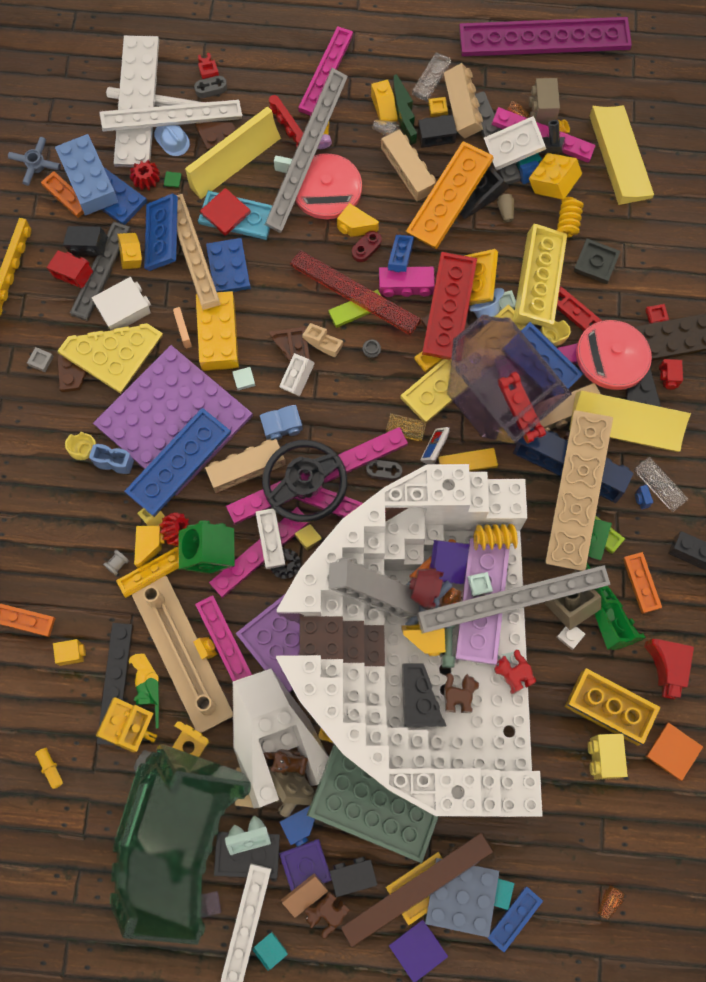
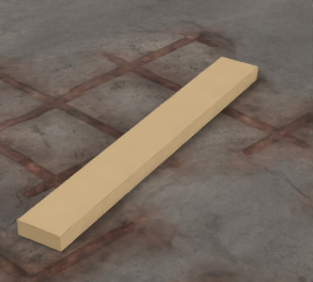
(194, 257)

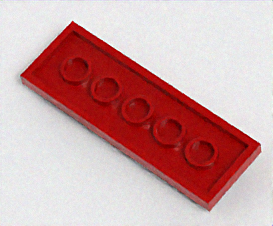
(449, 304)

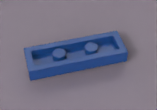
(400, 253)
(515, 919)

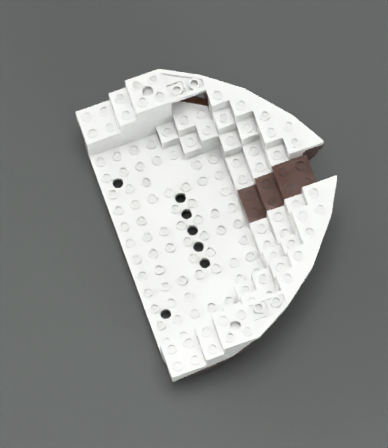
(356, 652)

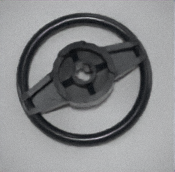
(293, 486)

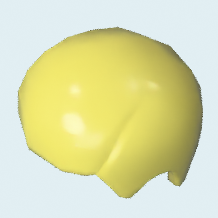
(558, 333)
(79, 445)

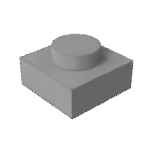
(40, 359)

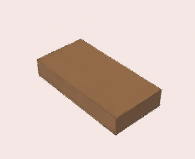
(304, 895)

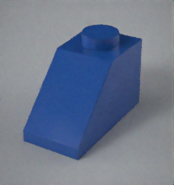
(298, 827)

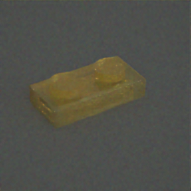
(410, 427)

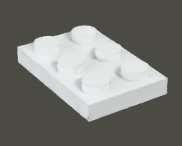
(515, 143)

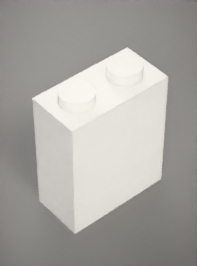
(122, 304)

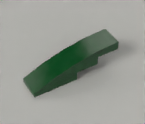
(404, 109)

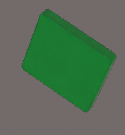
(172, 179)

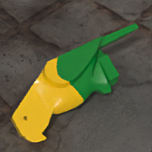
(146, 683)

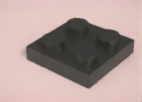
(597, 261)

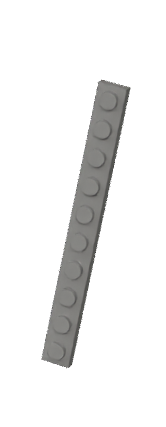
(306, 150)
(512, 599)

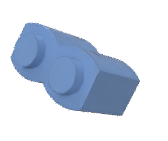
(281, 422)
(108, 458)

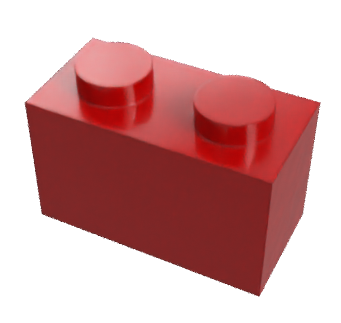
(70, 269)

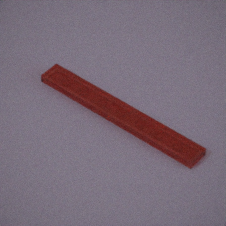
(355, 292)

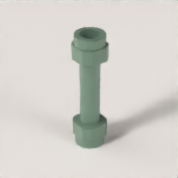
(448, 660)

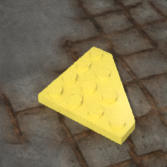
(112, 354)

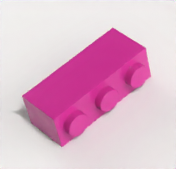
(412, 282)

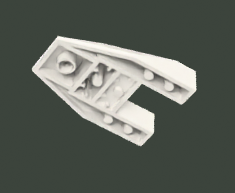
(267, 721)

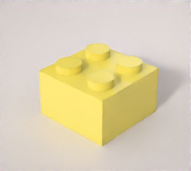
(607, 756)

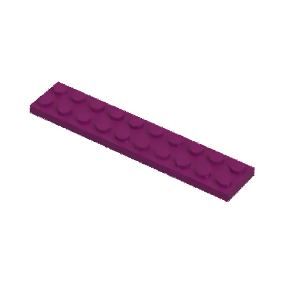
(545, 36)

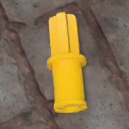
(49, 768)

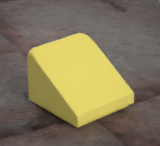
(149, 519)
(308, 537)

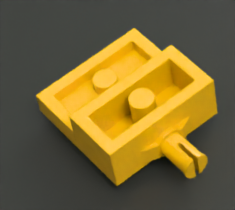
(126, 725)

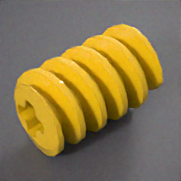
(570, 216)
(495, 535)

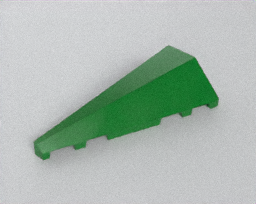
(613, 622)

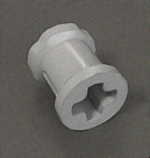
(116, 562)

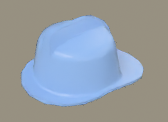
(172, 139)
(488, 308)

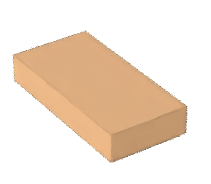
(182, 328)

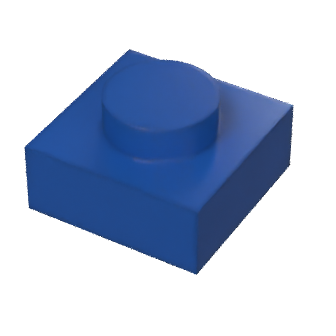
(526, 171)
(643, 497)

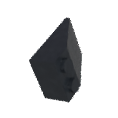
(487, 191)

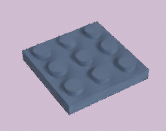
(465, 902)

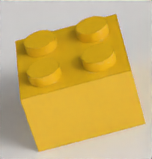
(555, 176)

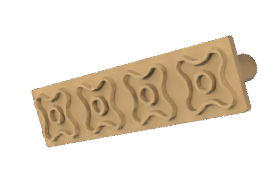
(579, 490)
(175, 644)

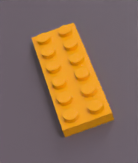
(449, 194)

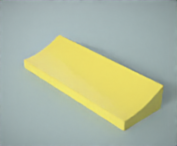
(232, 153)
(621, 154)
(540, 276)
(636, 421)

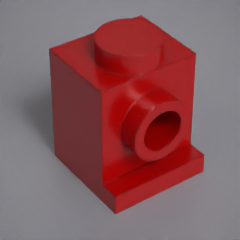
(671, 373)

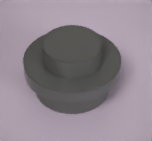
(371, 348)

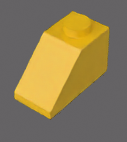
(384, 101)
(356, 222)
(129, 250)
(147, 544)
(429, 642)

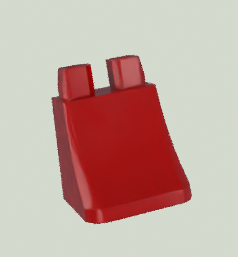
(672, 665)

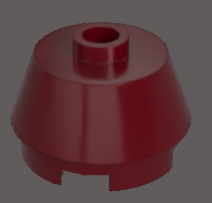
(426, 586)

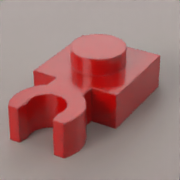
(207, 67)

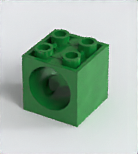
(206, 547)

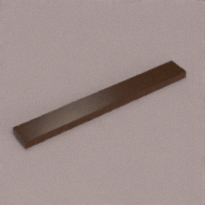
(417, 890)

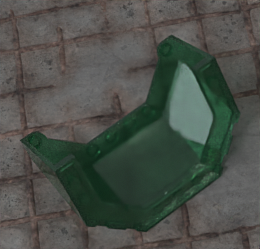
(166, 844)

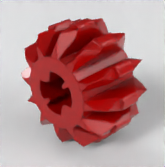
(144, 175)
(171, 526)

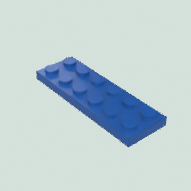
(177, 462)

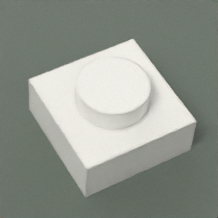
(571, 637)

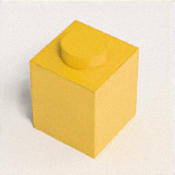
(69, 652)

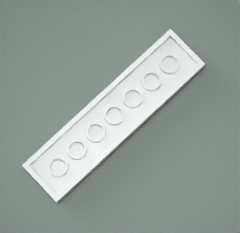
(136, 91)

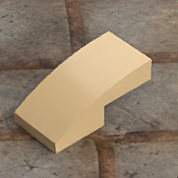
(319, 339)

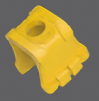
(189, 734)

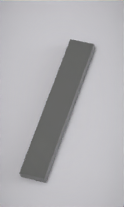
(102, 268)

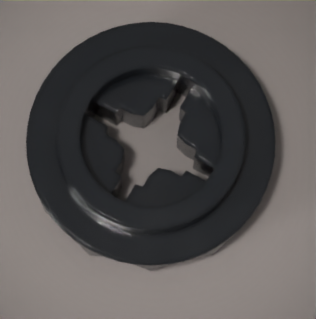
(292, 568)

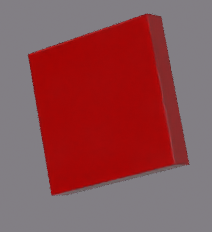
(225, 211)

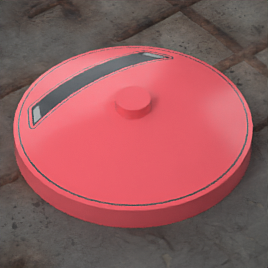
(329, 187)
(613, 355)

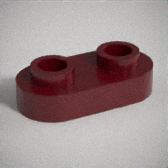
(369, 246)

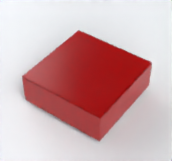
(656, 313)

